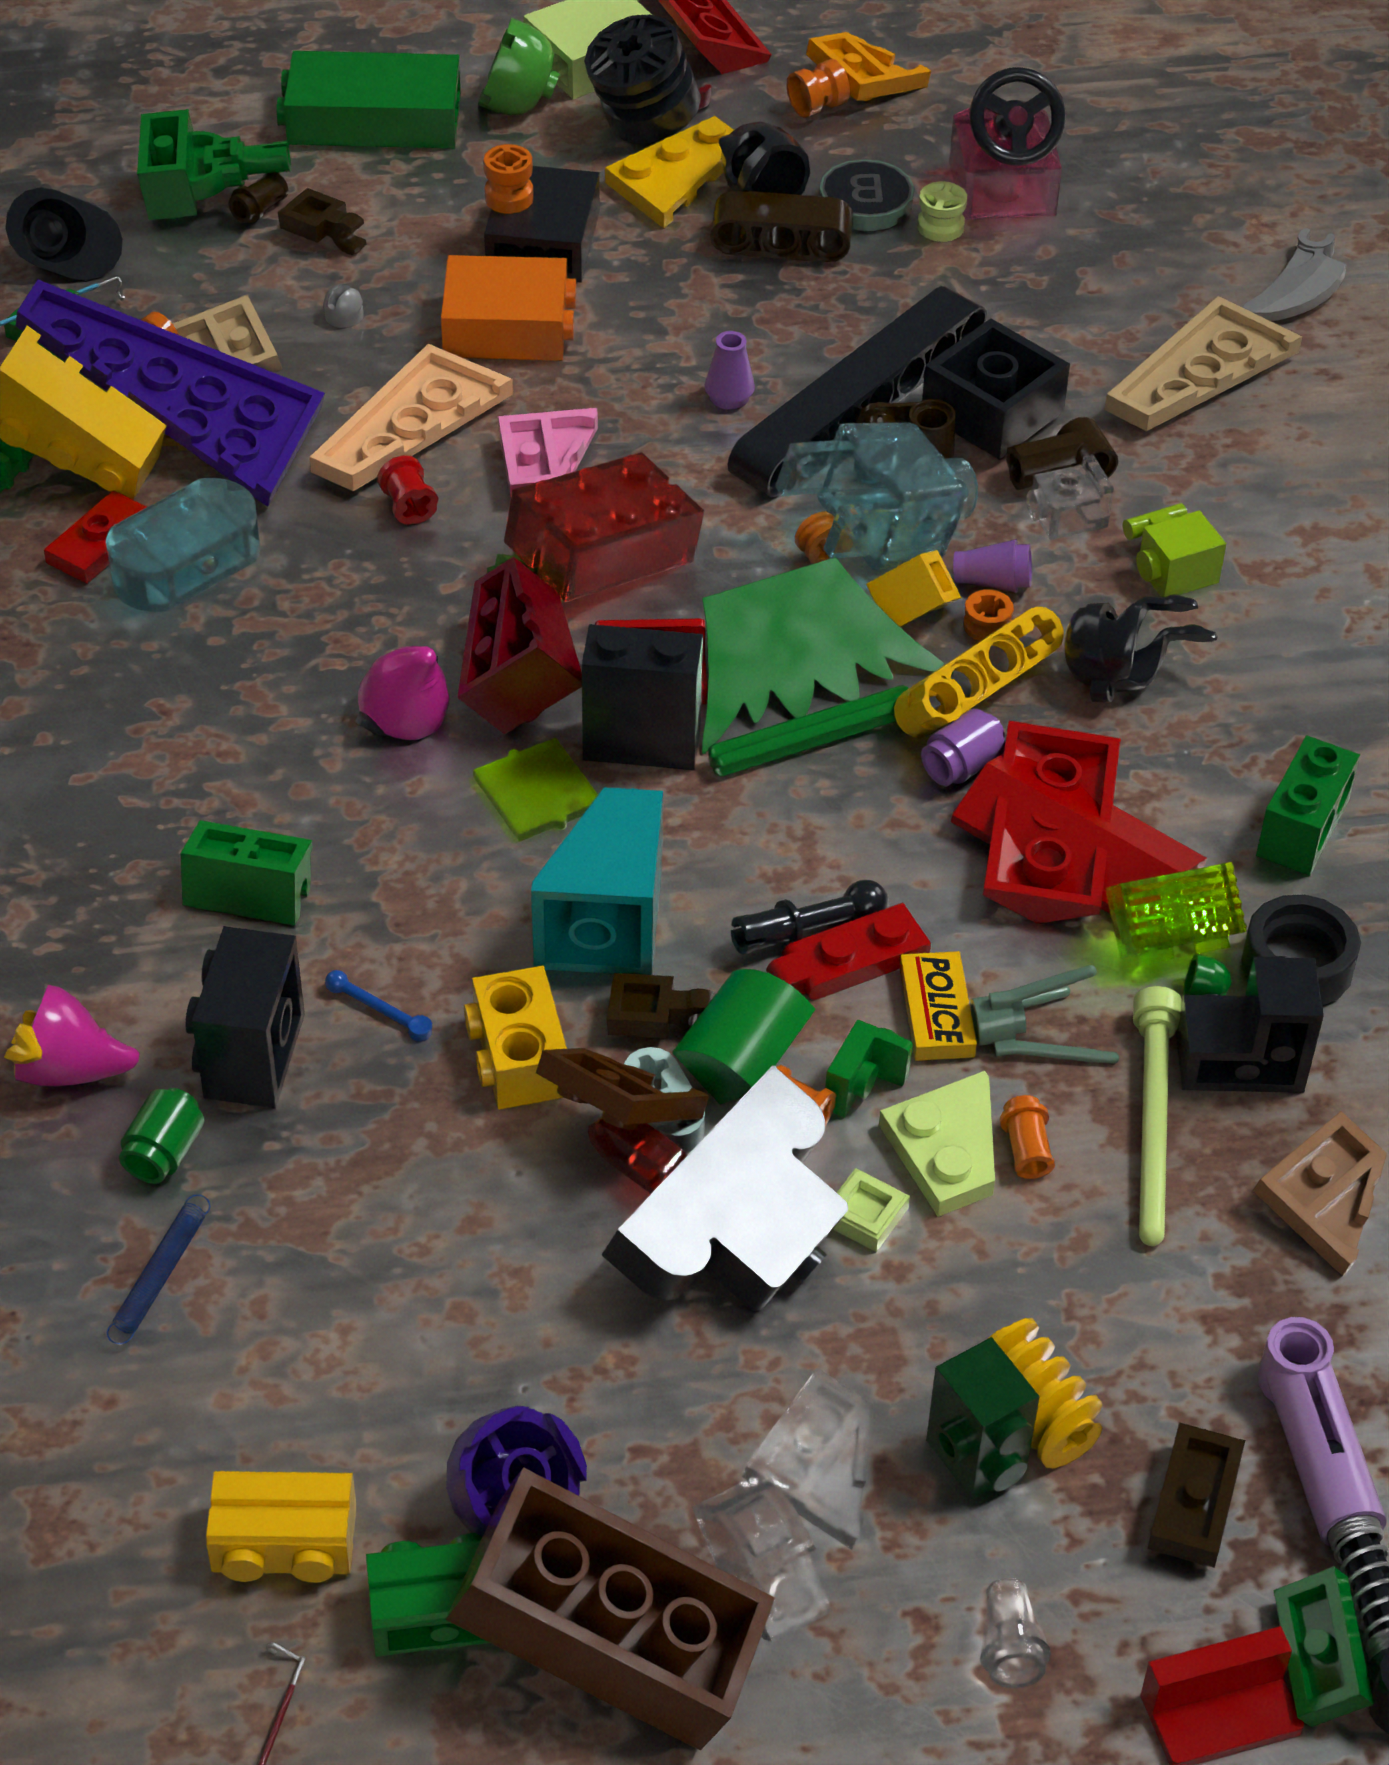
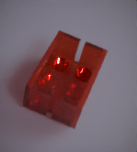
(603, 526)

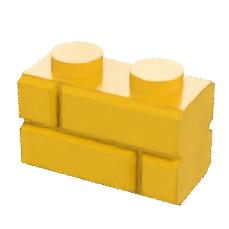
(281, 1524)

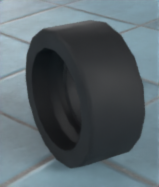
(1311, 919)

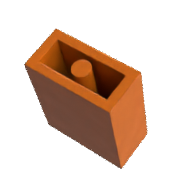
(507, 307)

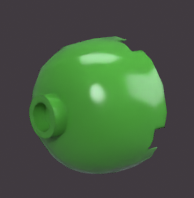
(520, 71)

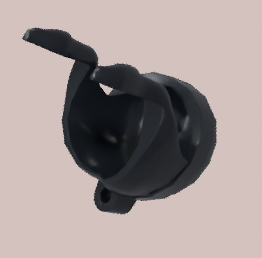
(1103, 644)

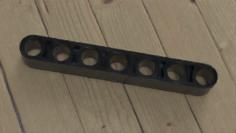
(877, 371)

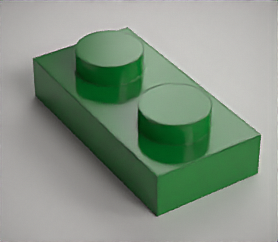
(1326, 1646)

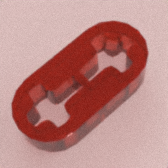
(638, 1153)

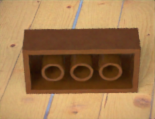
(612, 1609)

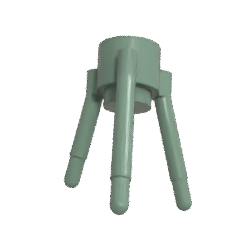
(1002, 1016)

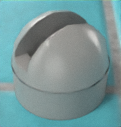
(343, 306)

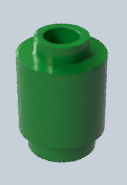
(161, 1134)

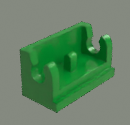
(245, 872)

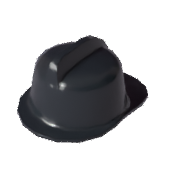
(63, 234)

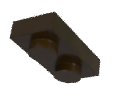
(1196, 1495)

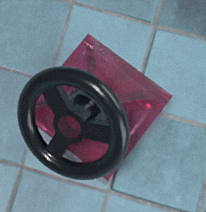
(1008, 149)

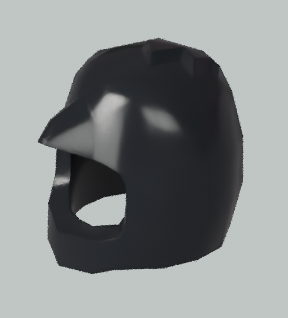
(764, 160)

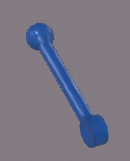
(418, 1026)

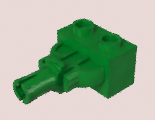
(192, 165)

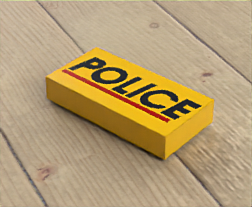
(937, 1006)

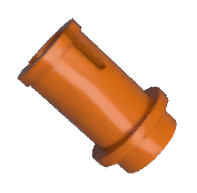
(1025, 1122)

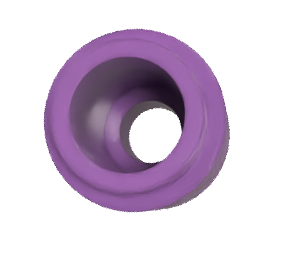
(963, 747)

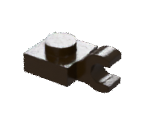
(318, 216)
(649, 1004)

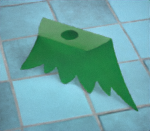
(793, 632)

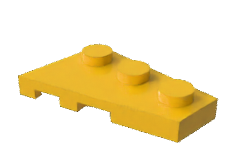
(670, 170)

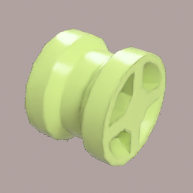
(942, 211)

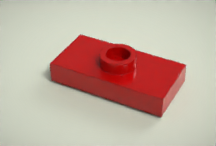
(82, 546)

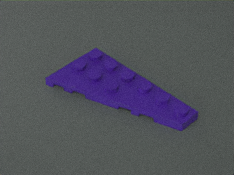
(212, 403)

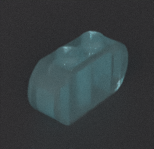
(183, 544)

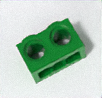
(1307, 805)

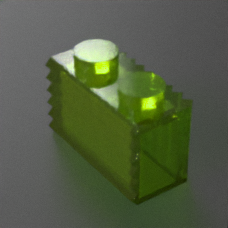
(1176, 911)

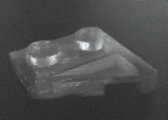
(820, 1456)

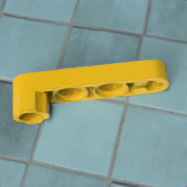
(913, 706)

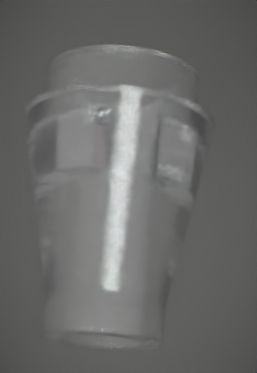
(1012, 1640)

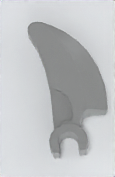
(1304, 282)

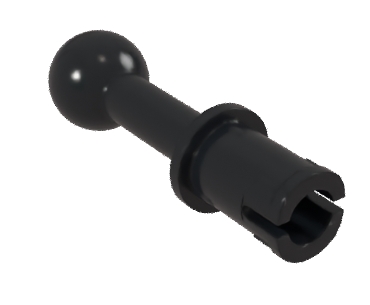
(787, 923)

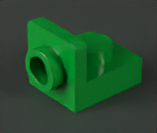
(862, 1058)

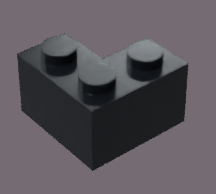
(1255, 1038)

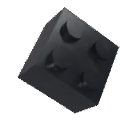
(998, 386)
(246, 1016)

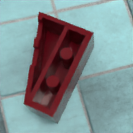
(516, 648)

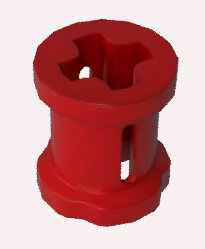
(404, 483)

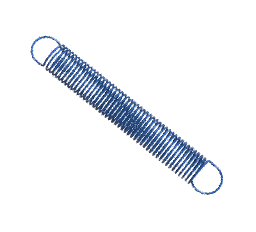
(187, 1222)

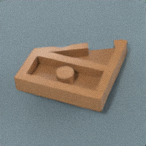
(1327, 1189)

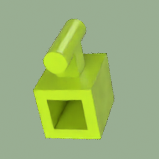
(1176, 549)

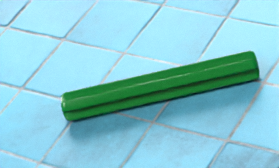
(804, 732)

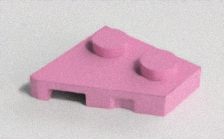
(544, 444)

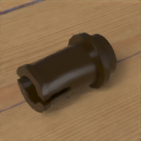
(250, 202)

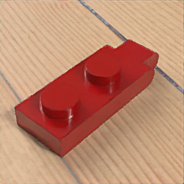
(850, 952)

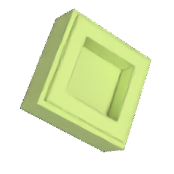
(872, 1209)

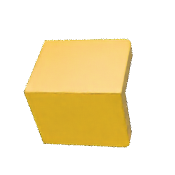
(914, 588)

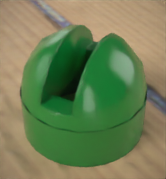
(1206, 976)

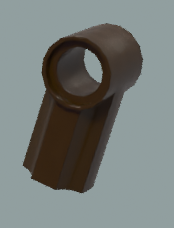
(1073, 442)

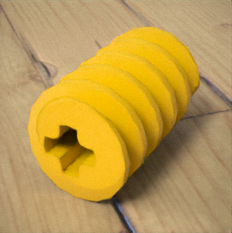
(1063, 1421)

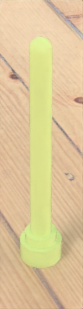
(1157, 1017)

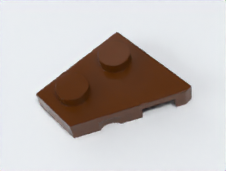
(617, 1089)

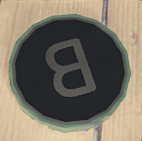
(873, 191)

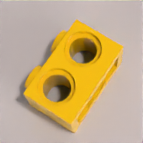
(515, 1023)

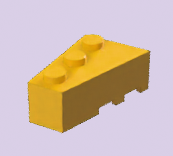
(73, 421)

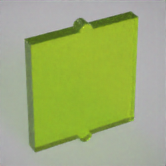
(536, 788)

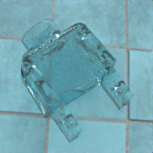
(885, 490)

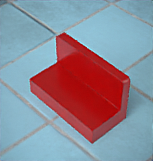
(1222, 1698)

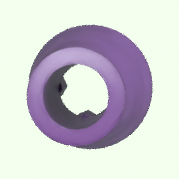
(730, 373)
(995, 566)

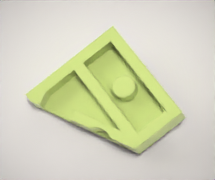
(946, 1142)

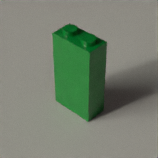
(371, 99)

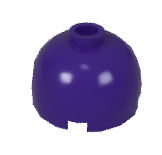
(496, 1450)

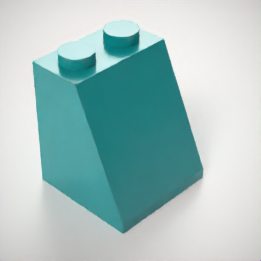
(602, 888)

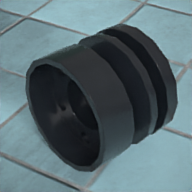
(643, 78)

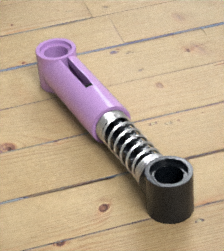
(1333, 1479)

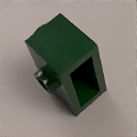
(982, 1418)

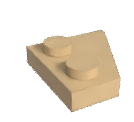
(234, 331)

